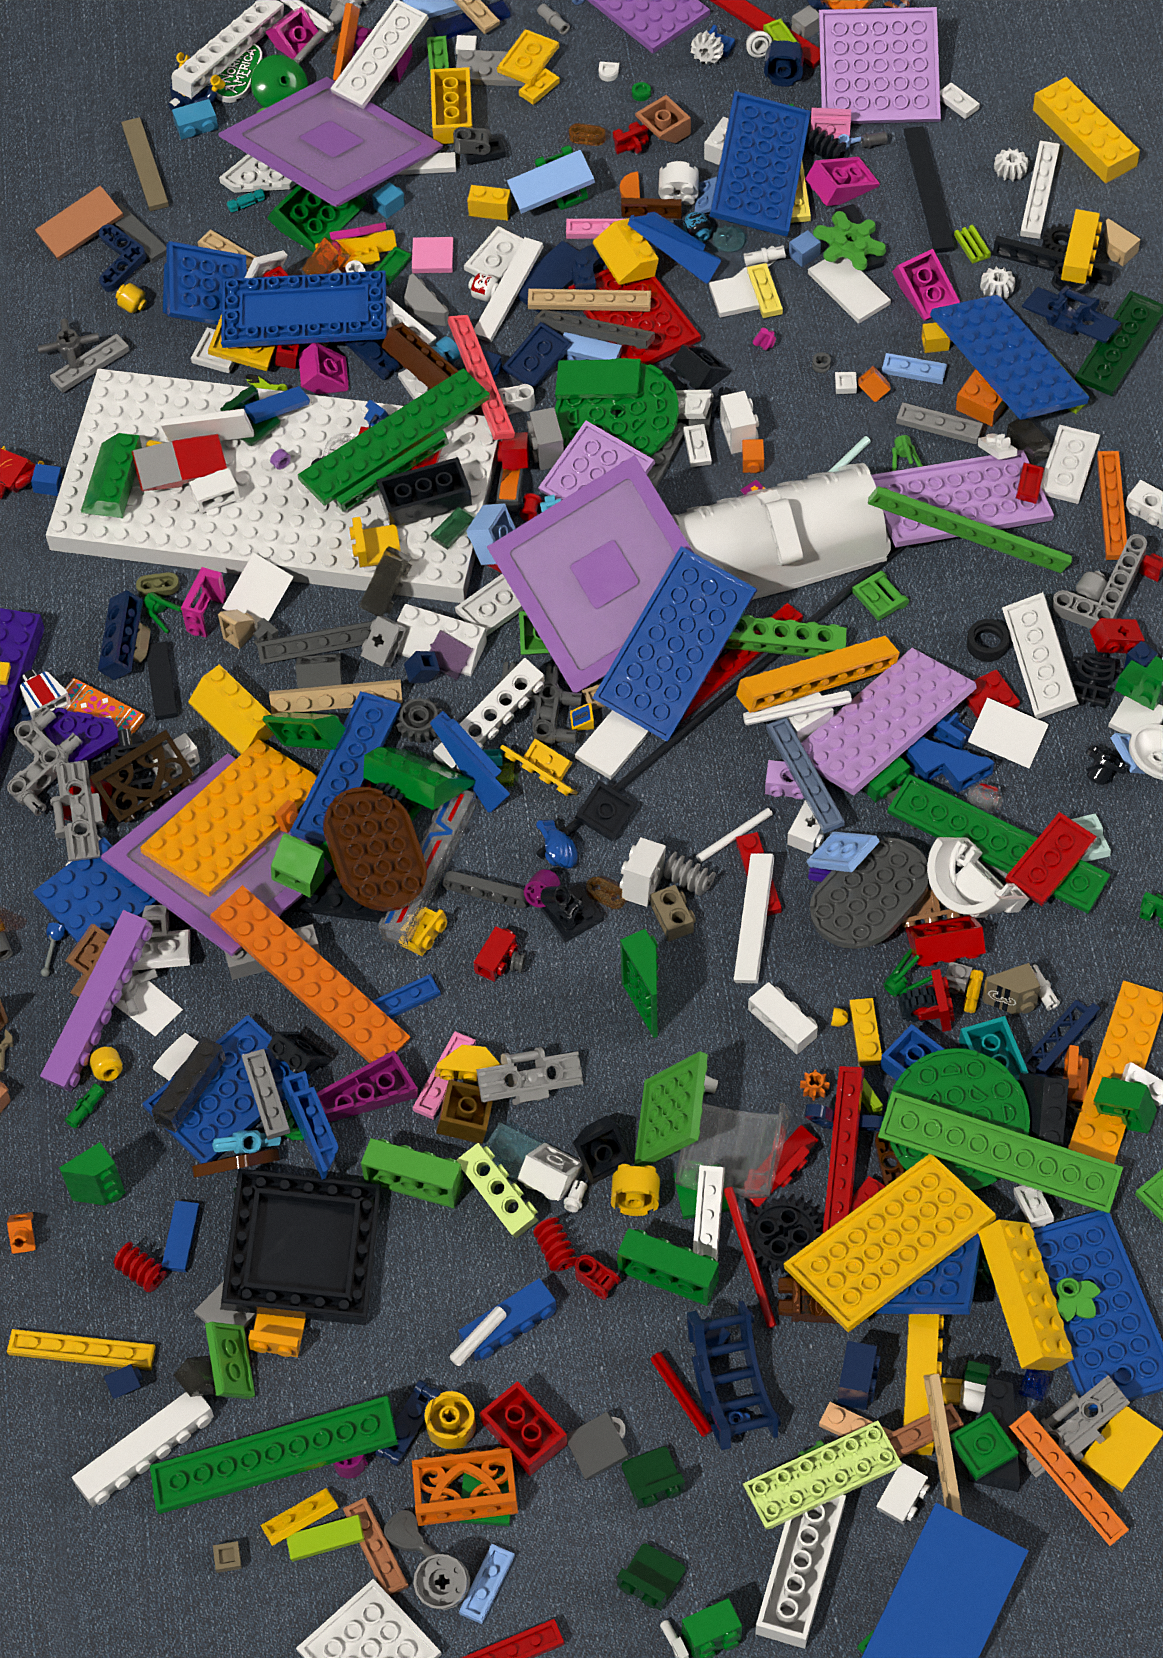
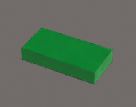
(394, 263)

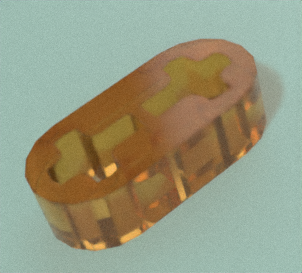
(587, 134)
(606, 892)

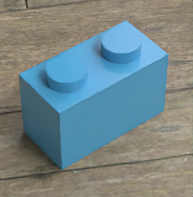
(195, 119)

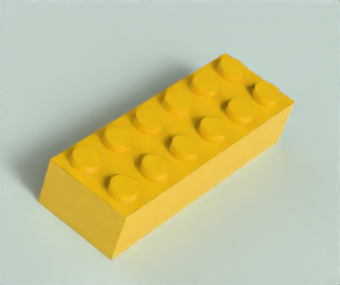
(1086, 130)
(1025, 1295)

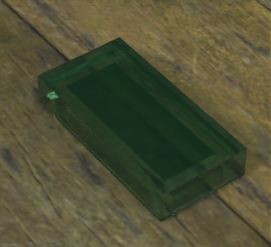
(452, 528)

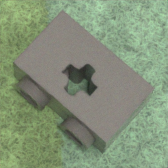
(392, 635)

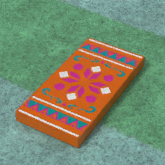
(93, 702)

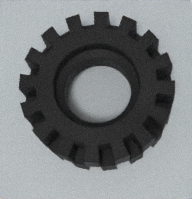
(1054, 234)

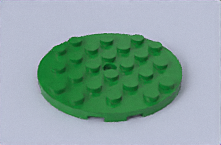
(644, 421)
(970, 1086)

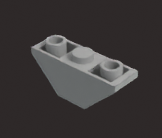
(423, 304)

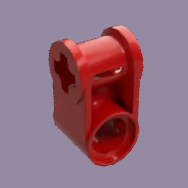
(599, 1279)

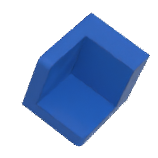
(47, 479)

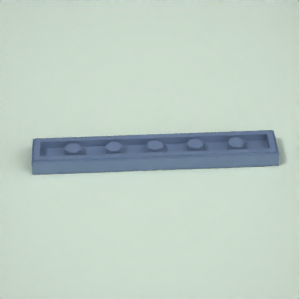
(805, 775)

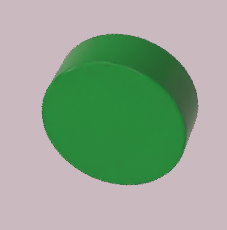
(641, 91)

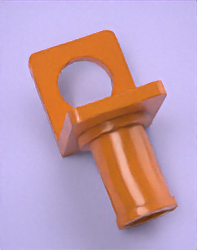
(21, 1232)

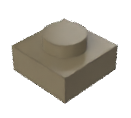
(227, 1557)

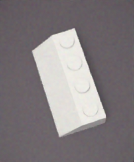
(424, 627)

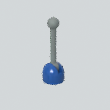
(54, 933)

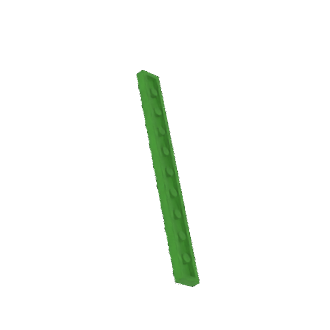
(969, 529)

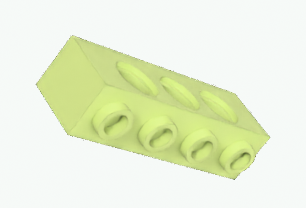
(515, 1222)

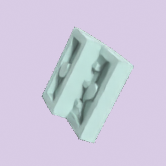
(1100, 848)

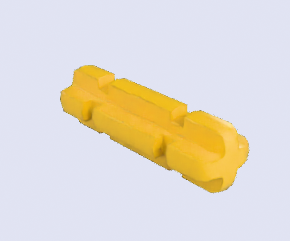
(973, 991)

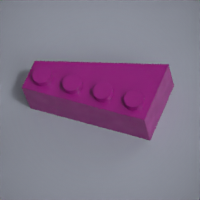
(368, 1089)

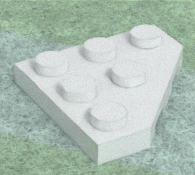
(252, 175)

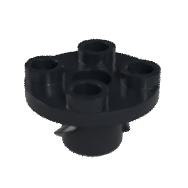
(1103, 765)

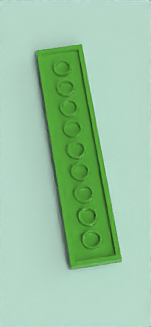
(1000, 1152)

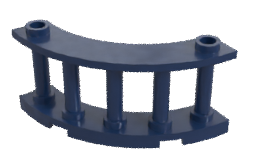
(708, 1382)

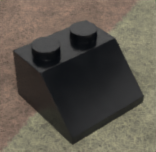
(699, 367)

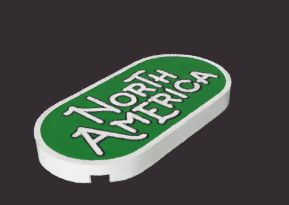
(238, 76)

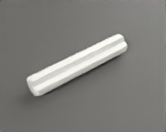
(479, 1334)

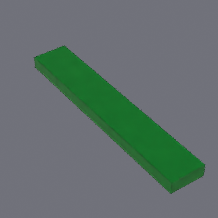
(397, 466)

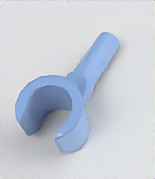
(845, 138)

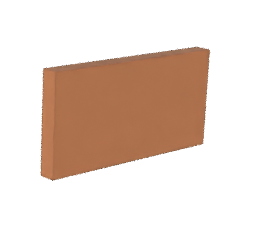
(79, 223)

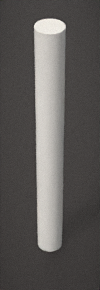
(732, 835)

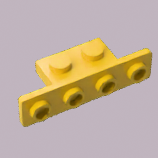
(367, 247)
(544, 761)

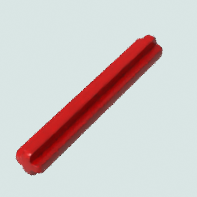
(681, 1394)

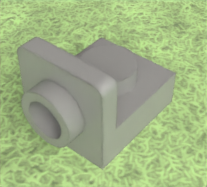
(958, 978)

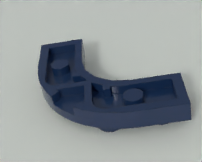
(583, 268)

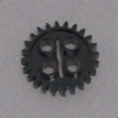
(772, 1218)

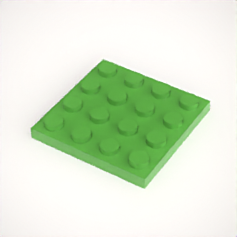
(671, 1109)

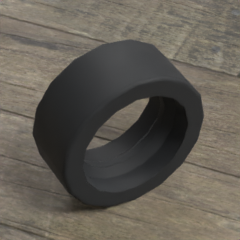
(987, 626)

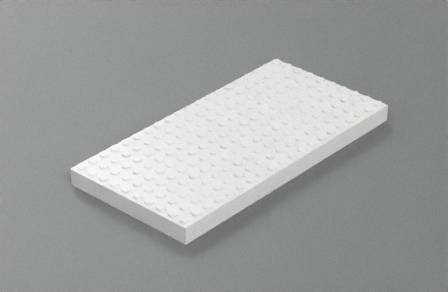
(274, 510)

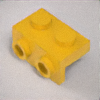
(427, 930)

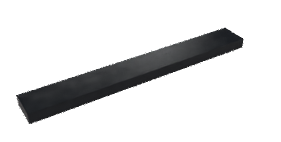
(928, 189)

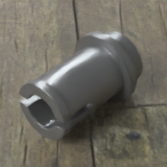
(869, 140)

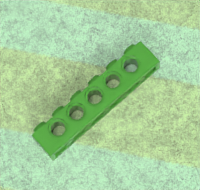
(790, 643)

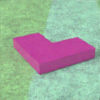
(358, 231)

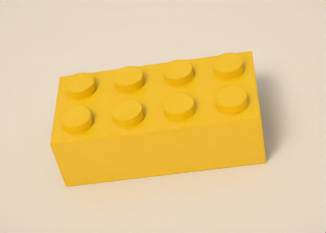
(450, 102)

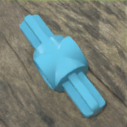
(235, 1142)

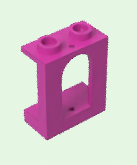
(212, 589)

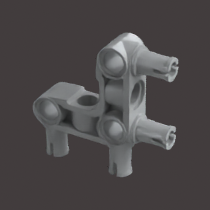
(42, 771)

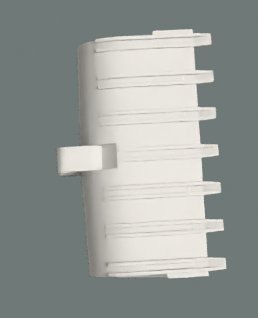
(792, 531)

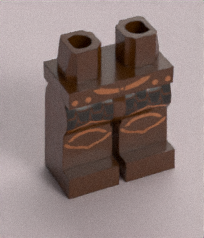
(801, 1305)

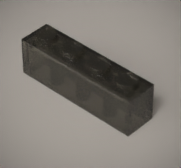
(188, 1084)

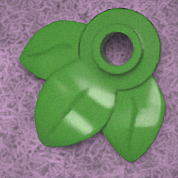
(1079, 1301)

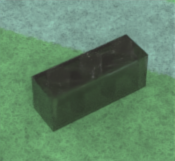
(386, 582)

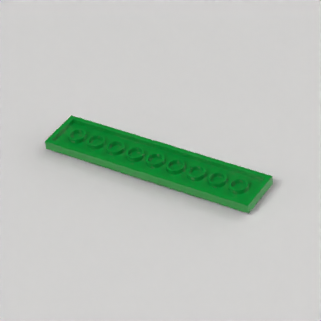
(393, 436)
(999, 841)
(273, 1455)

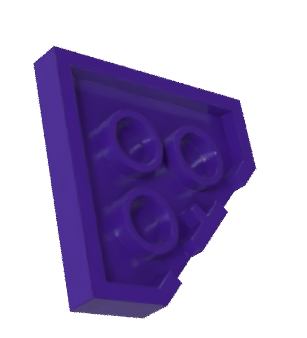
(94, 732)

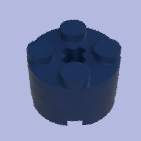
(784, 62)

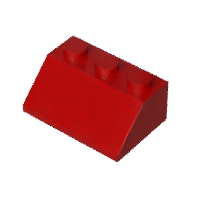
(946, 940)

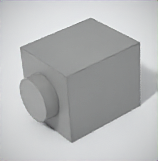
(806, 22)

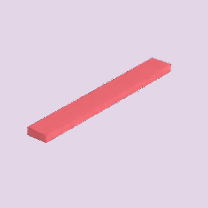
(478, 368)

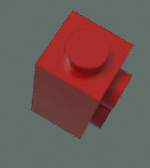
(495, 954)

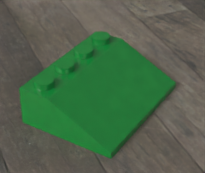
(310, 218)
(414, 776)
(640, 975)

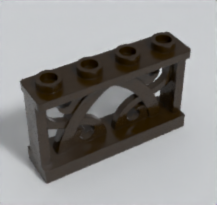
(155, 748)

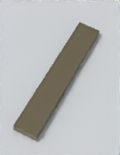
(145, 164)

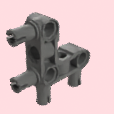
(547, 708)

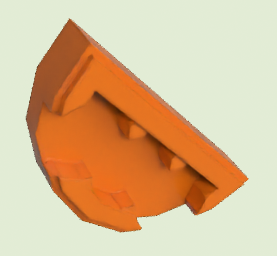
(630, 186)

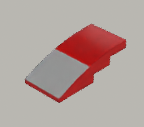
(178, 462)

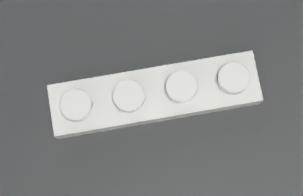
(708, 1211)

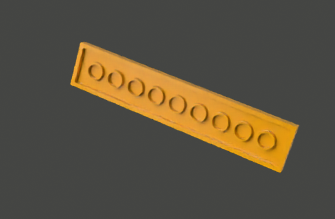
(1126, 1041)

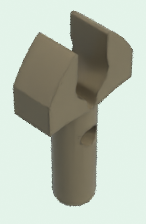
(7, 1042)

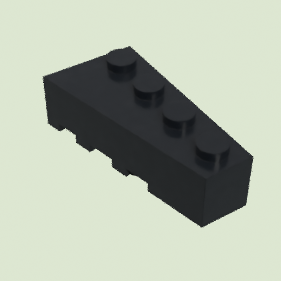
(1000, 1401)

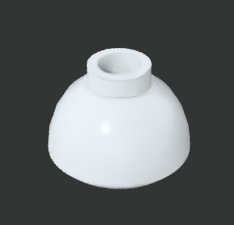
(758, 43)

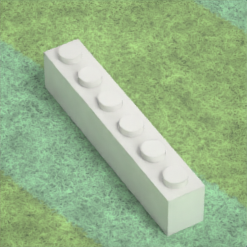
(142, 1447)

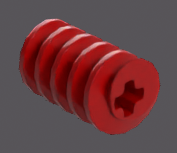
(554, 1246)
(138, 1268)

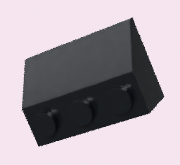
(1046, 1105)

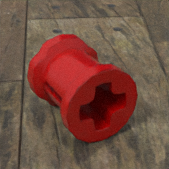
(530, 507)

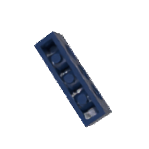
(120, 635)

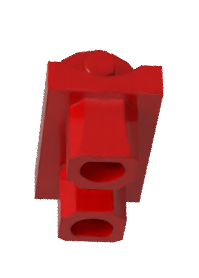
(631, 140)

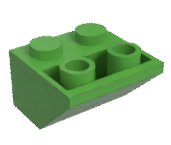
(298, 865)

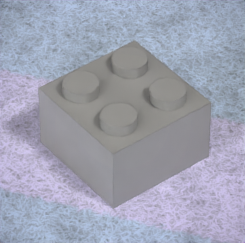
(545, 437)

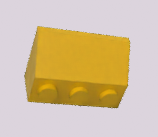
(626, 253)

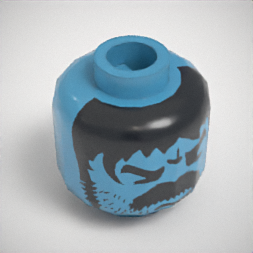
(697, 226)

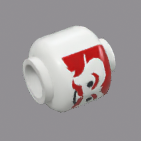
(483, 286)

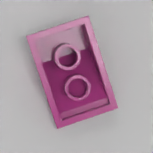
(840, 179)
(925, 283)

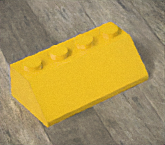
(230, 709)

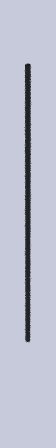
(730, 691)

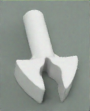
(677, 1644)

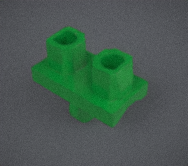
(1151, 906)

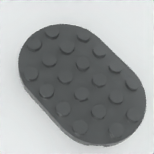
(873, 899)

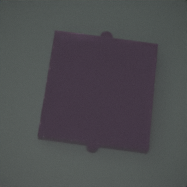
(450, 654)

